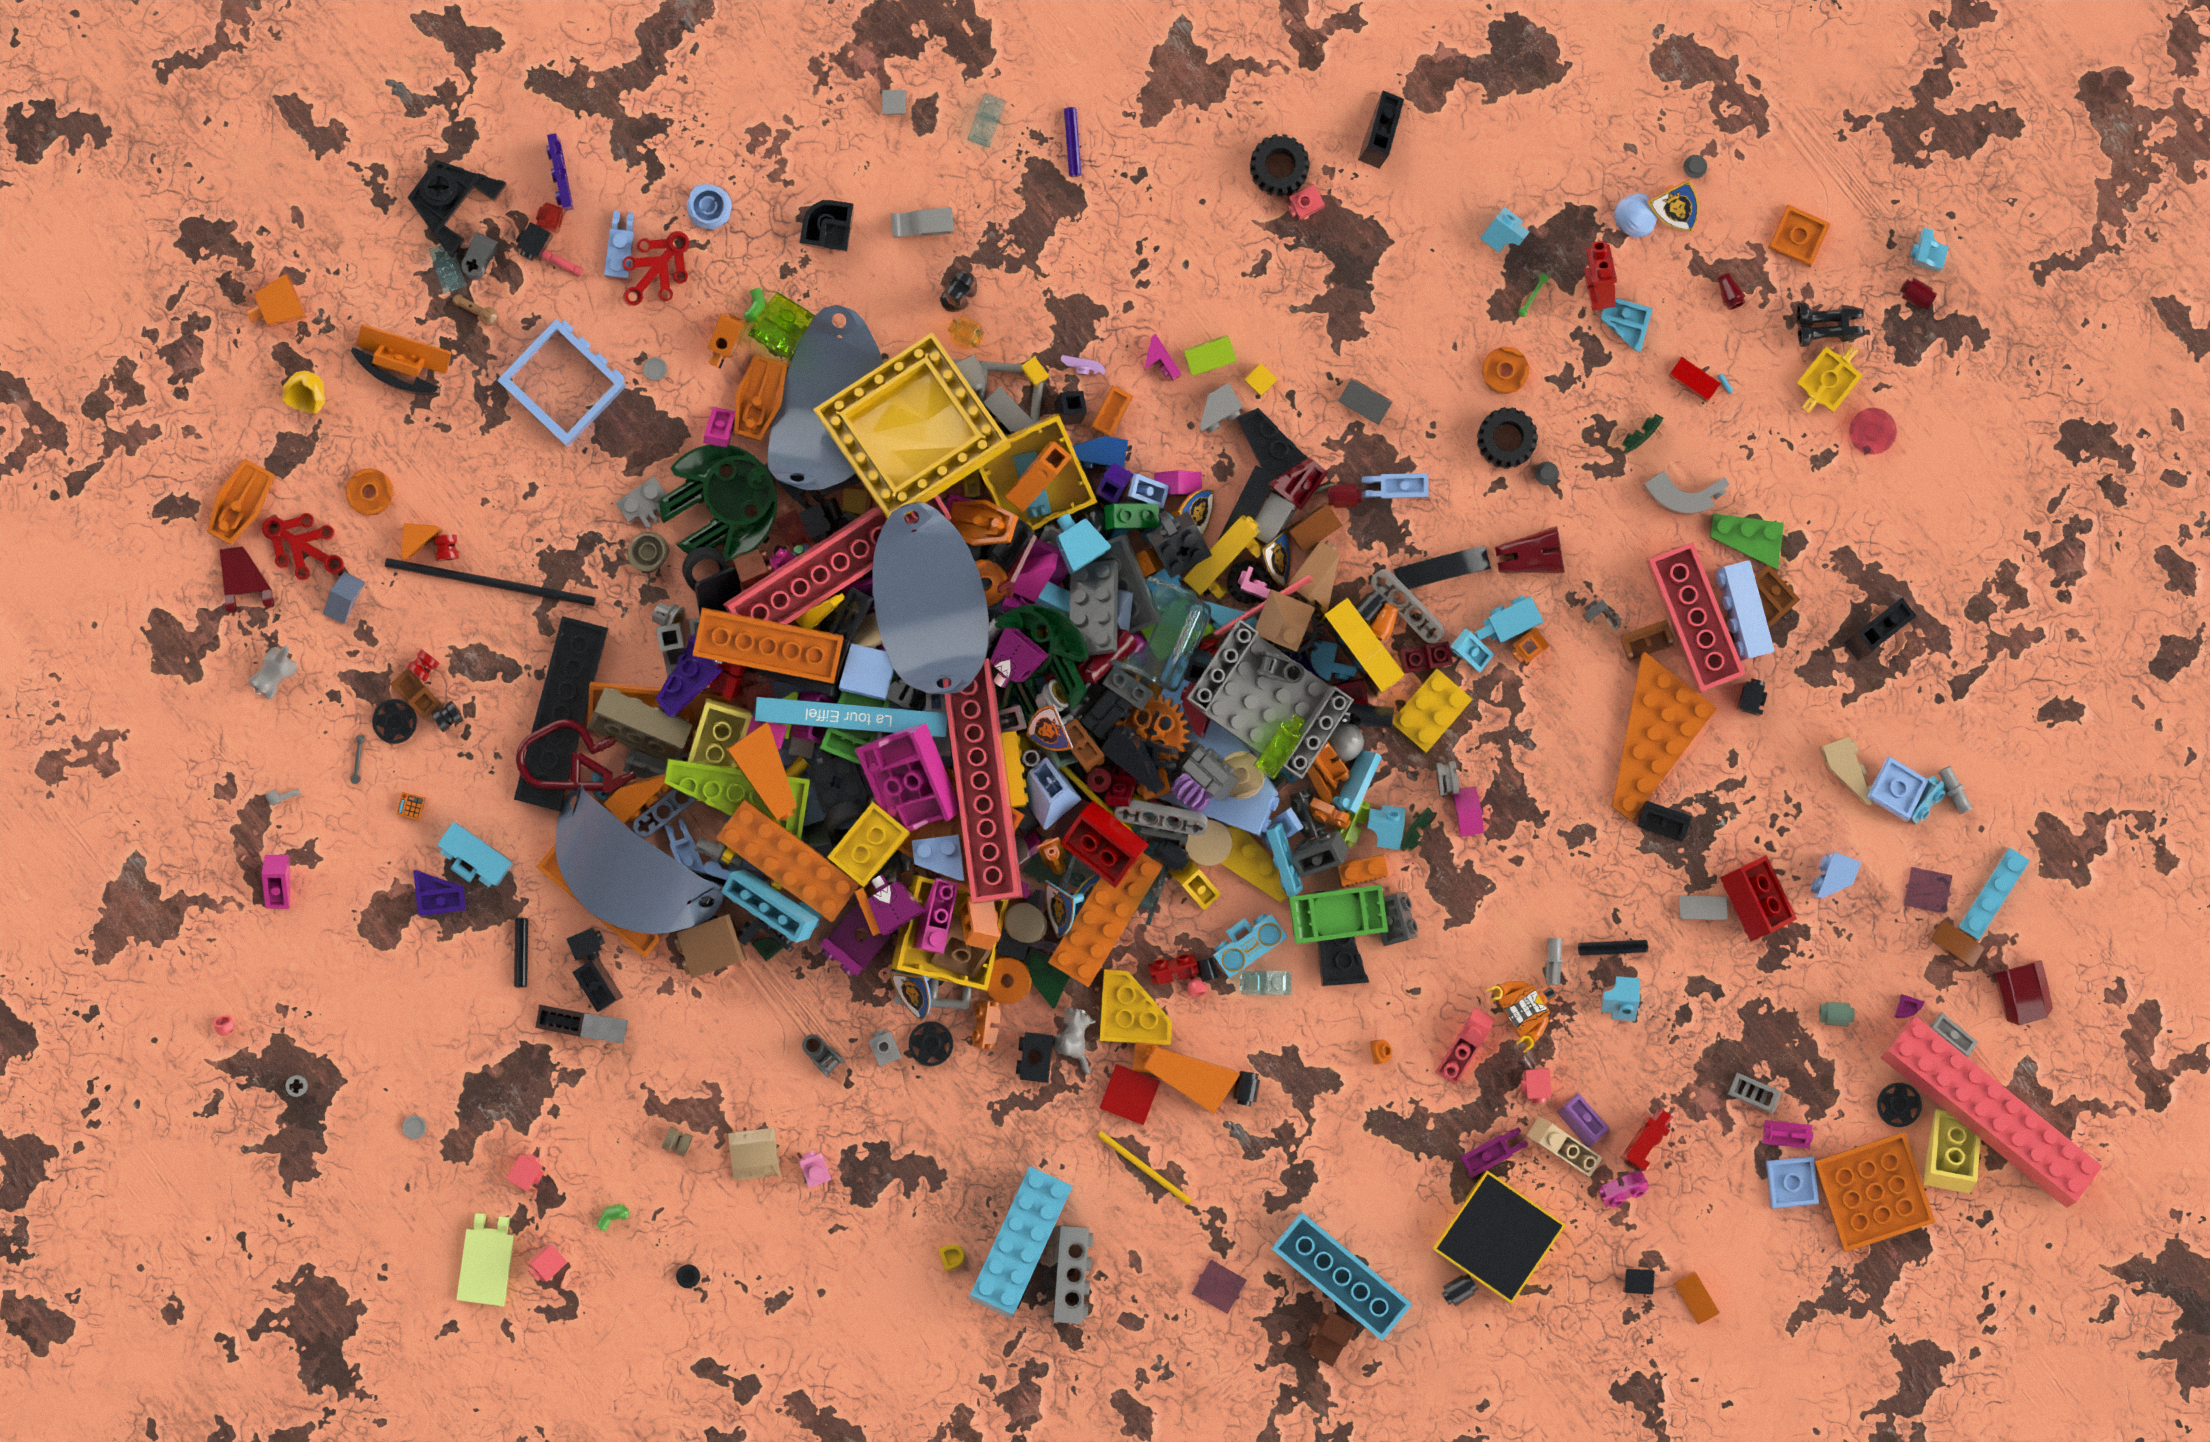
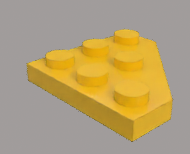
(1131, 1013)

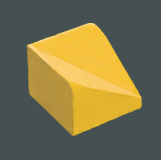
(1034, 372)

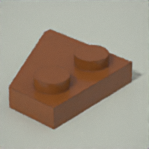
(1774, 594)

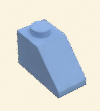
(1147, 491)

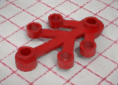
(658, 265)
(299, 543)

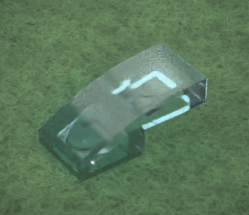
(986, 120)
(447, 269)
(1265, 982)

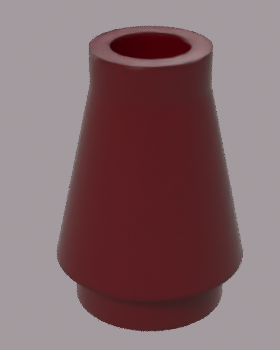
(1730, 291)

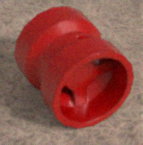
(446, 547)
(427, 661)

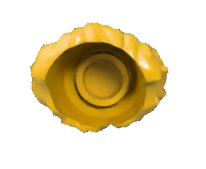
(304, 392)

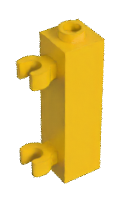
(1223, 553)

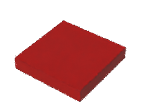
(1129, 1094)

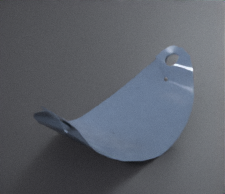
(816, 373)
(929, 601)
(624, 875)

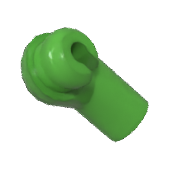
(758, 305)
(611, 1213)

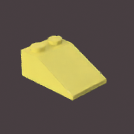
(717, 730)
(1951, 1155)

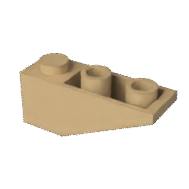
(1843, 764)
(1564, 1146)

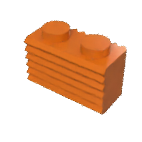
(1362, 870)
(979, 924)

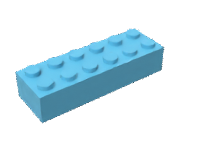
(1020, 1242)
(1341, 1276)

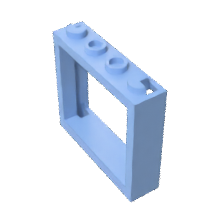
(598, 360)

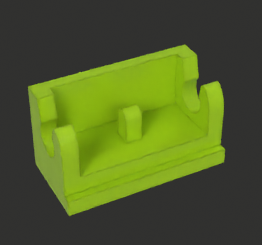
(1209, 355)

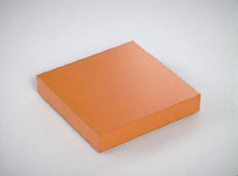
(1799, 235)

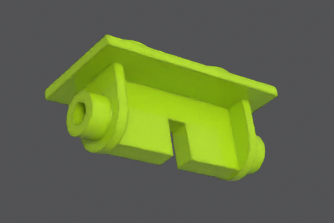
(1353, 832)

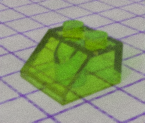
(781, 325)

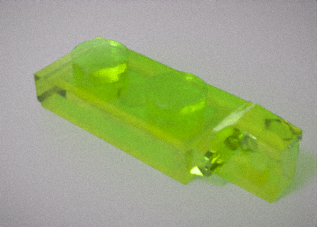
(1280, 747)

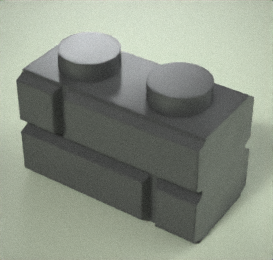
(1210, 773)

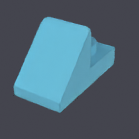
(1471, 650)

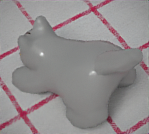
(274, 669)
(1072, 1040)

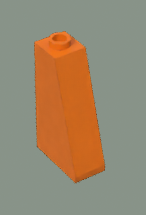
(763, 769)
(1195, 1078)

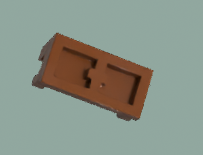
(1314, 527)
(1647, 639)
(1084, 747)

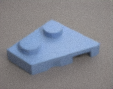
(940, 855)

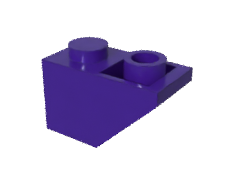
(1113, 485)

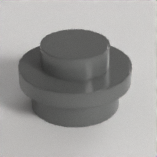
(1695, 166)
(1546, 473)

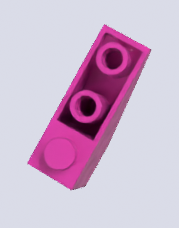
(935, 921)

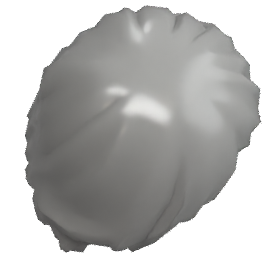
(1346, 741)

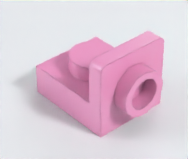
(1256, 588)
(814, 1169)

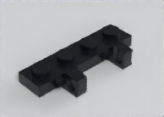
(851, 614)

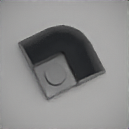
(827, 225)

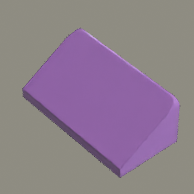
(1583, 1120)

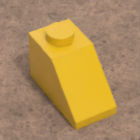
(1196, 885)

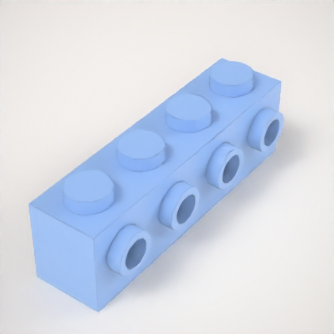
(1744, 610)

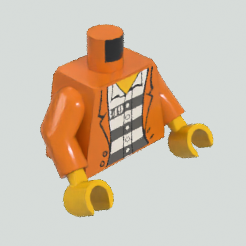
(1524, 1008)

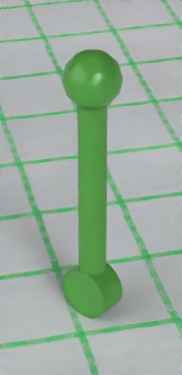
(1542, 280)

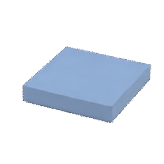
(867, 672)
(1897, 788)
(1792, 1182)

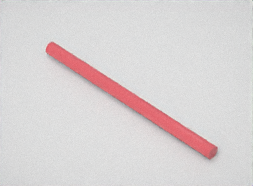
(1259, 608)

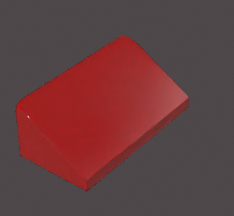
(1694, 379)

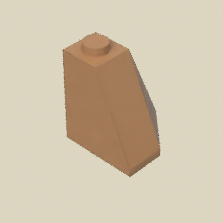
(1322, 567)

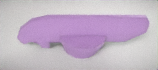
(1083, 365)

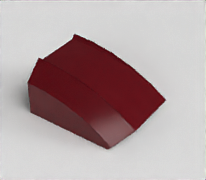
(2024, 993)

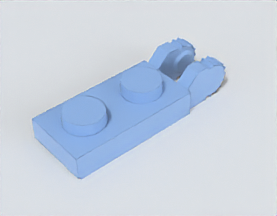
(619, 247)
(1398, 486)
(684, 848)
(717, 870)

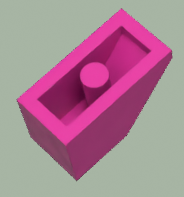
(1035, 576)
(276, 881)

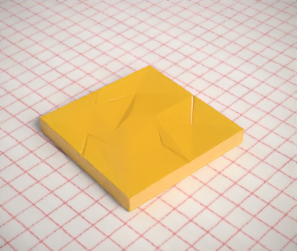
(912, 427)

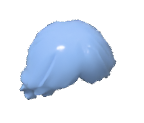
(1635, 216)

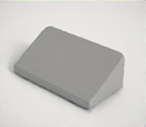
(1703, 907)
(1954, 1034)

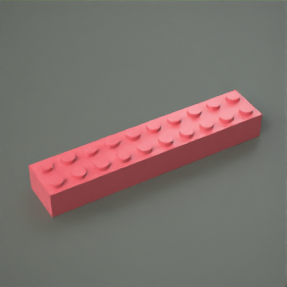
(819, 570)
(983, 789)
(1991, 1112)

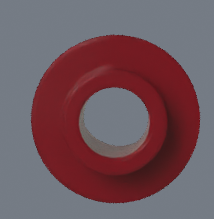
(1918, 293)
(1344, 496)
(1091, 780)

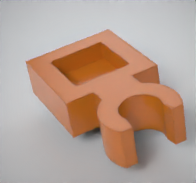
(1326, 813)

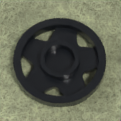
(394, 721)
(931, 1043)
(1899, 1104)

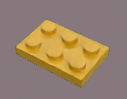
(1431, 710)
(868, 844)

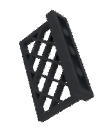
(814, 685)

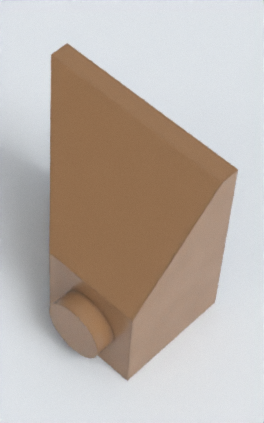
(1284, 620)
(958, 956)

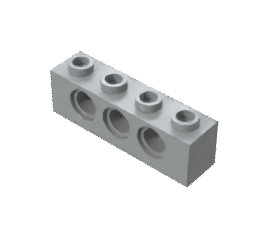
(1064, 1312)

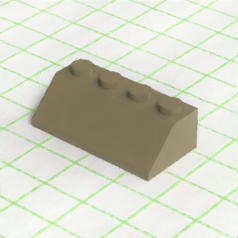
(639, 725)

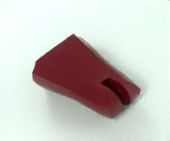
(1533, 553)
(1097, 665)

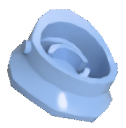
(708, 206)

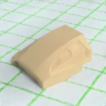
(753, 1154)

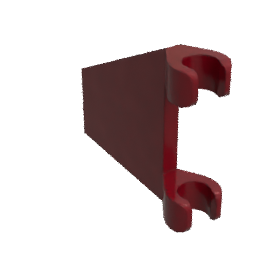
(1016, 568)
(242, 577)

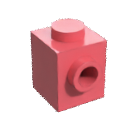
(1305, 202)
(1536, 1085)
(526, 1171)
(546, 1263)

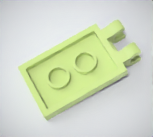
(486, 1262)

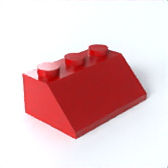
(1104, 844)
(1758, 898)

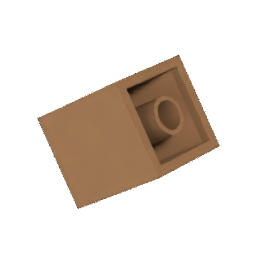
(710, 946)

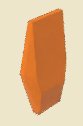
(759, 397)
(239, 501)
(983, 522)

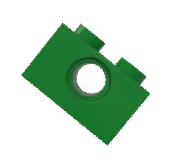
(1131, 516)

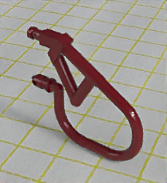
(608, 784)

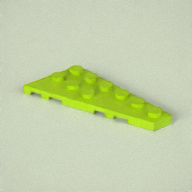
(727, 788)

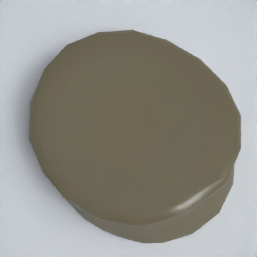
(648, 552)
(1025, 923)

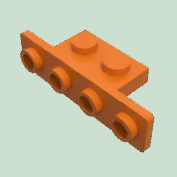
(401, 352)

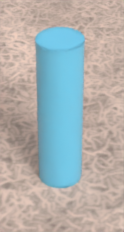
(1725, 383)

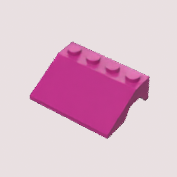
(909, 777)

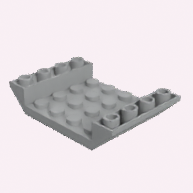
(1256, 706)

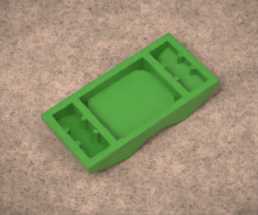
(845, 741)
(1338, 914)

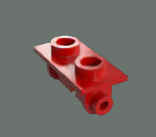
(1162, 969)

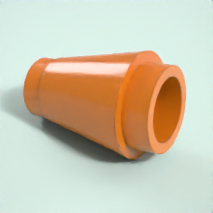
(1385, 621)

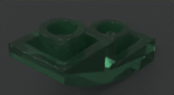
(1635, 440)
(1411, 836)

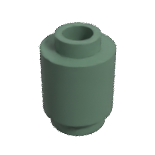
(1836, 1014)

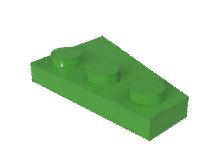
(1752, 537)

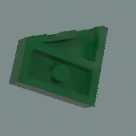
(1046, 977)

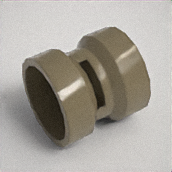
(672, 1139)

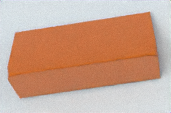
(1696, 1297)

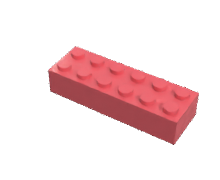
(1695, 617)

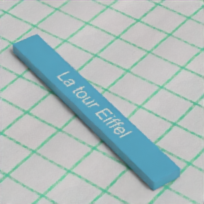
(847, 716)

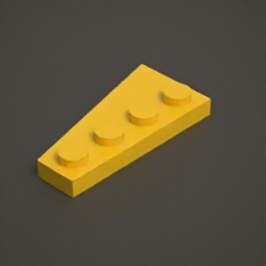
(1253, 864)

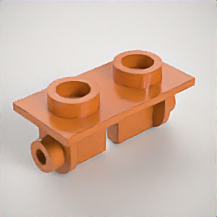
(1331, 771)
(1053, 855)
(986, 1013)

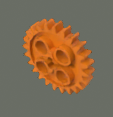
(1173, 736)

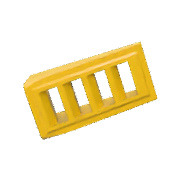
(819, 612)

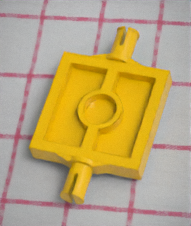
(1829, 379)

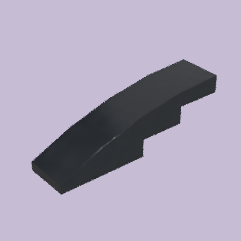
(1251, 497)

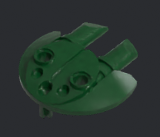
(724, 497)
(1062, 644)

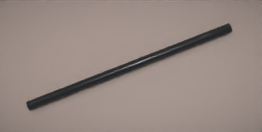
(490, 582)

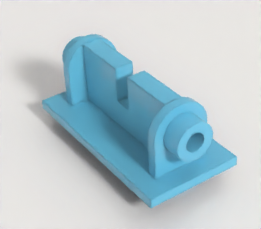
(1931, 794)

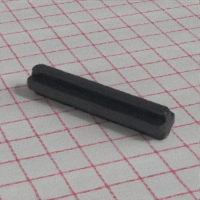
(1613, 947)
(521, 952)

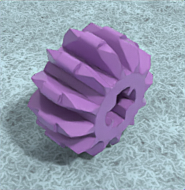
(1191, 793)

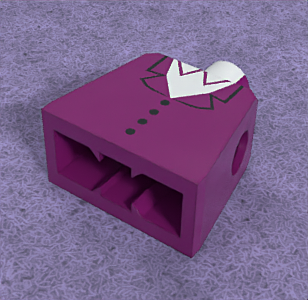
(1016, 657)
(892, 905)

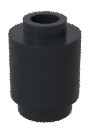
(1370, 606)
(1171, 855)
(1246, 1088)
(1459, 1290)

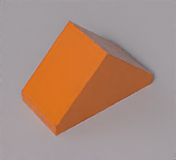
(417, 537)

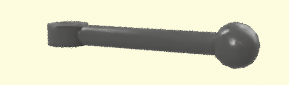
(355, 779)

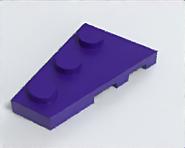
(559, 172)
(687, 680)

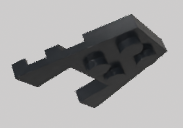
(438, 217)

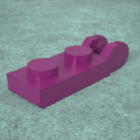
(1491, 1153)

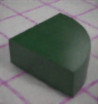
(767, 947)

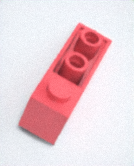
(1465, 1045)

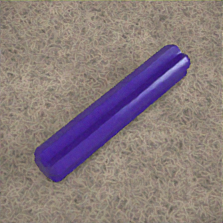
(1072, 141)

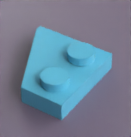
(1628, 321)

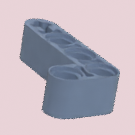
(670, 801)

